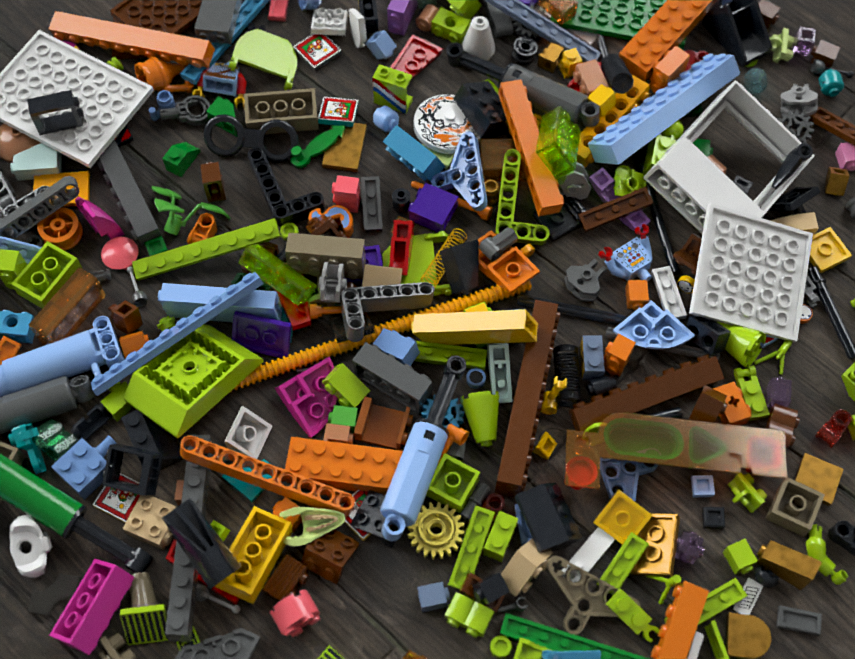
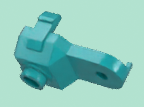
(22, 438)

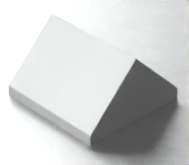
(247, 433)

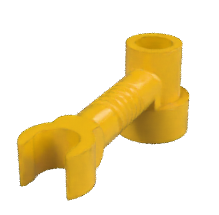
(549, 405)

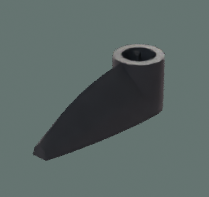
(792, 163)

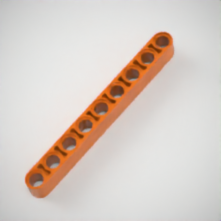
(260, 468)

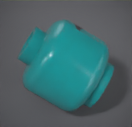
(831, 83)

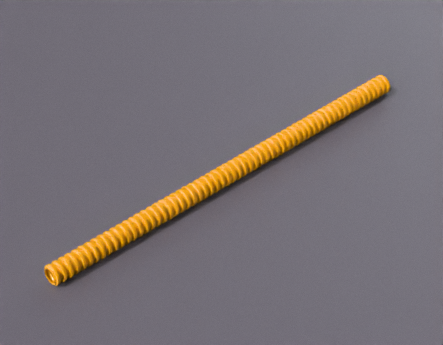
(399, 325)

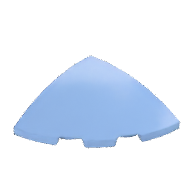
(654, 328)

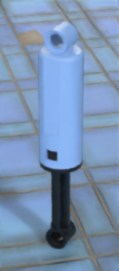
(420, 458)

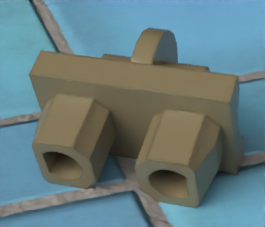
(112, 645)

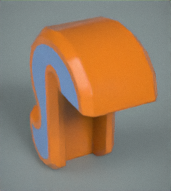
(340, 215)

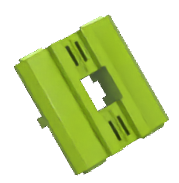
(624, 177)

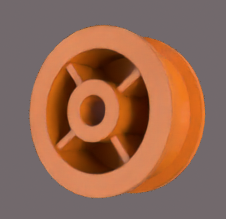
(61, 229)

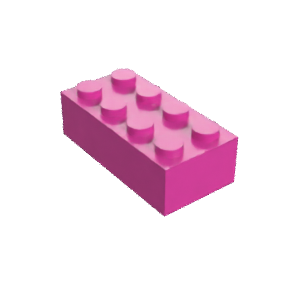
(92, 606)

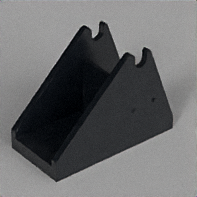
(739, 29)

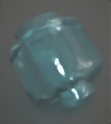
(755, 81)

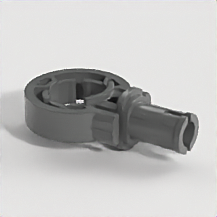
(183, 115)

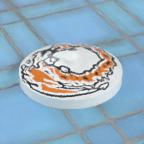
(441, 124)

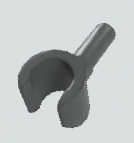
(514, 606)

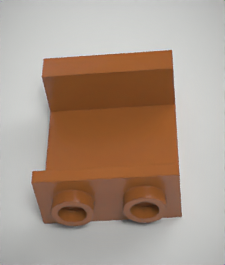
(382, 425)

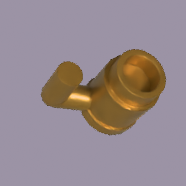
(492, 191)

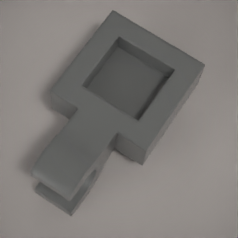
(810, 297)

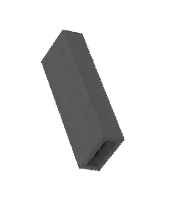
(217, 20)

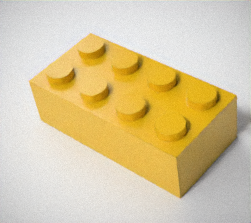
(257, 551)

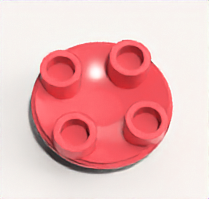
(119, 253)

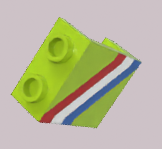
(391, 88)

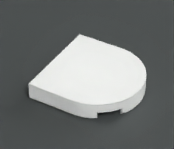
(358, 28)

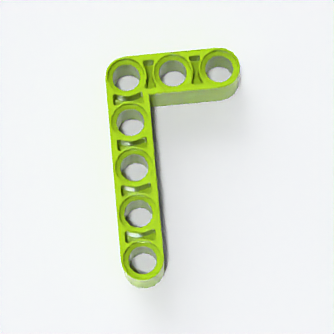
(509, 204)

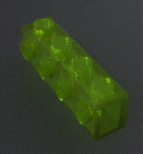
(277, 274)

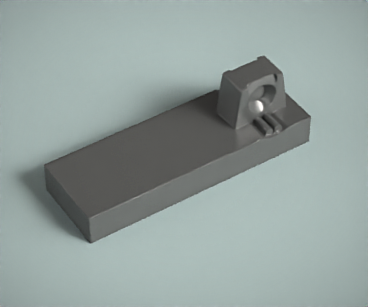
(371, 203)

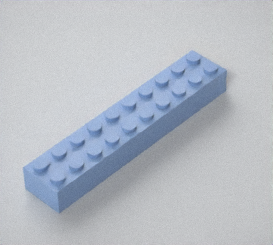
(663, 109)

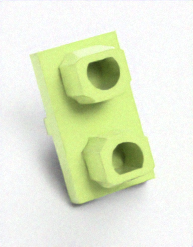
(780, 44)

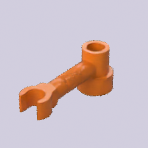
(455, 435)

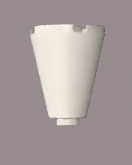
(479, 39)

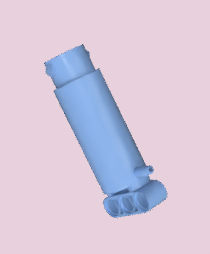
(62, 358)

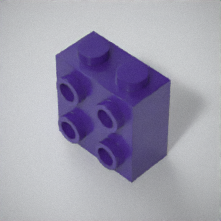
(433, 207)

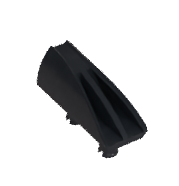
(201, 543)

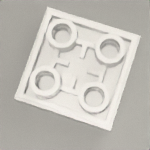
(329, 21)

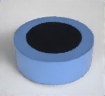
(475, 378)

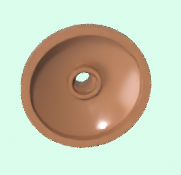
(13, 143)

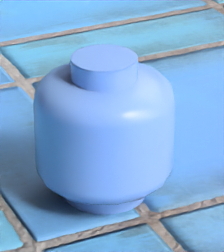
(385, 118)

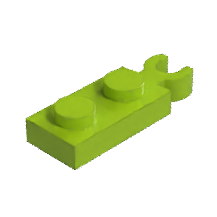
(631, 614)

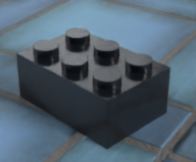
(482, 108)

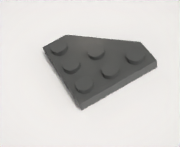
(235, 645)

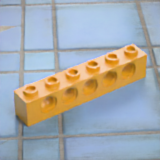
(639, 92)

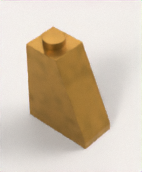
(788, 564)

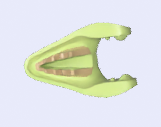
(315, 523)

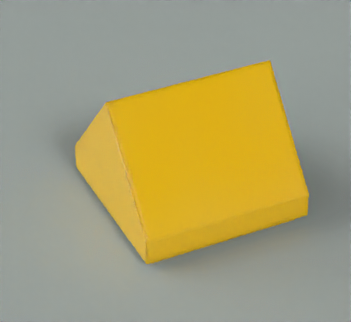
(545, 446)

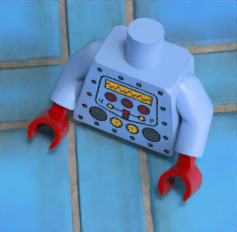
(631, 259)

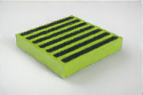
(144, 624)

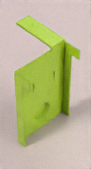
(716, 641)

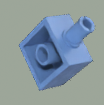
(83, 466)

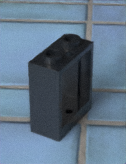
(53, 103)
(149, 473)

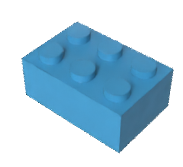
(413, 154)

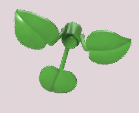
(174, 220)

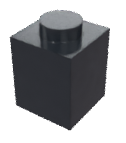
(490, 588)

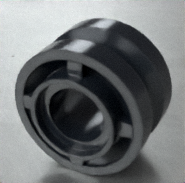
(524, 50)

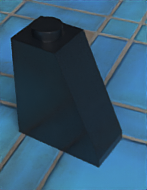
(462, 266)

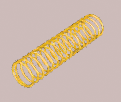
(445, 243)

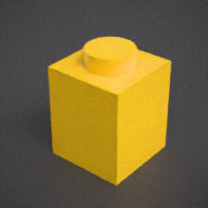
(604, 98)

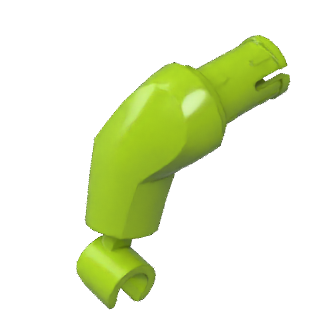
(817, 549)

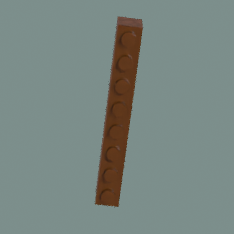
(647, 393)

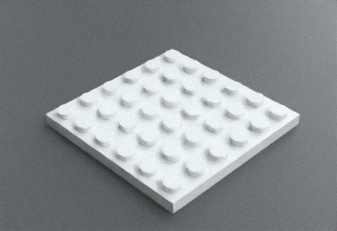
(751, 273)

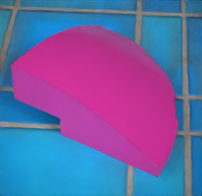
(98, 219)
(307, 397)

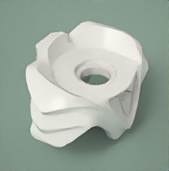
(34, 562)

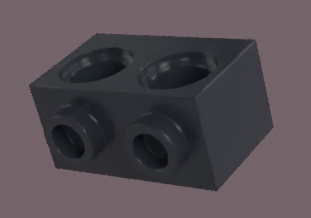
(708, 334)

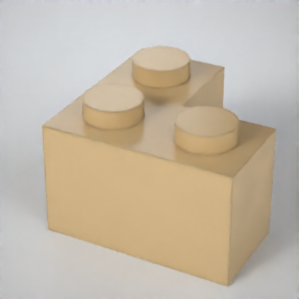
(524, 566)

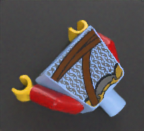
(223, 81)

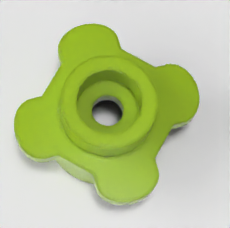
(166, 323)

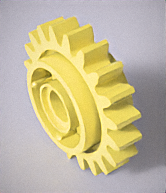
(441, 542)

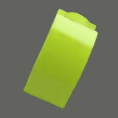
(115, 401)

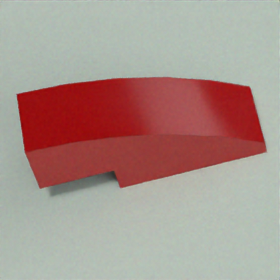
(401, 245)

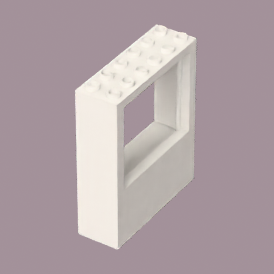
(694, 181)

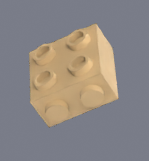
(147, 524)

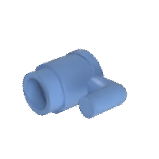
(164, 100)

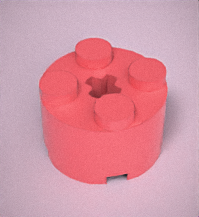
(295, 613)

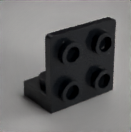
(370, 518)

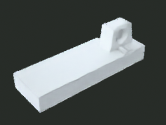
(590, 553)

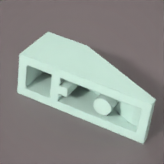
(500, 371)

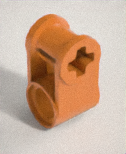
(203, 232)

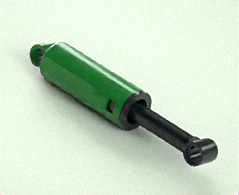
(62, 513)

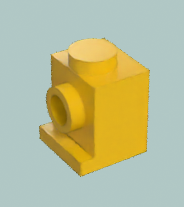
(568, 62)

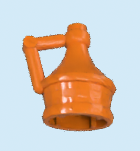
(160, 74)

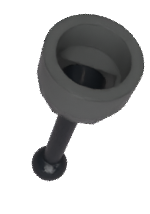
(819, 66)

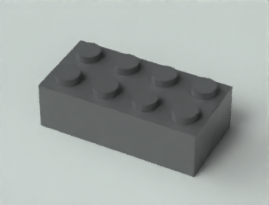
(392, 377)

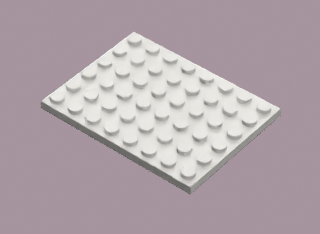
(52, 67)

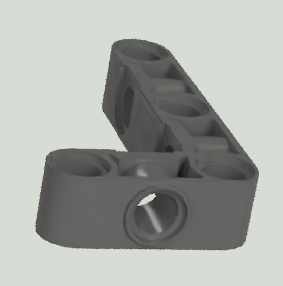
(8, 199)

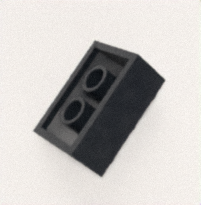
(152, 437)
(548, 517)

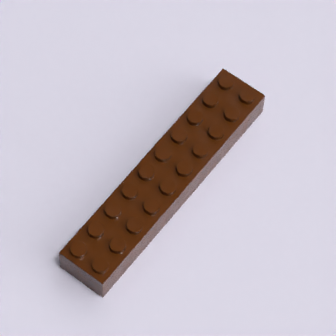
(528, 402)

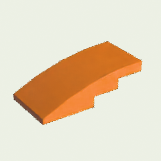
(510, 269)

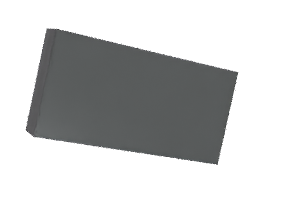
(799, 620)

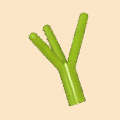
(780, 355)
(674, 580)

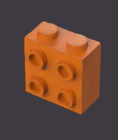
(668, 68)

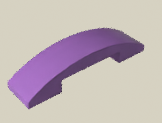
(603, 185)

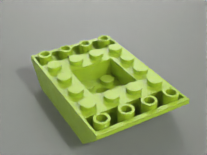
(181, 397)

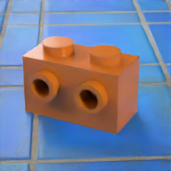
(618, 354)

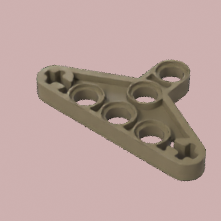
(578, 591)

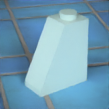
(36, 161)

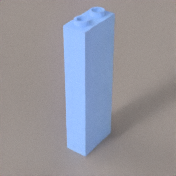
(182, 300)

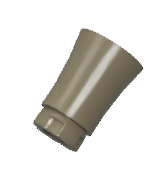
(142, 591)

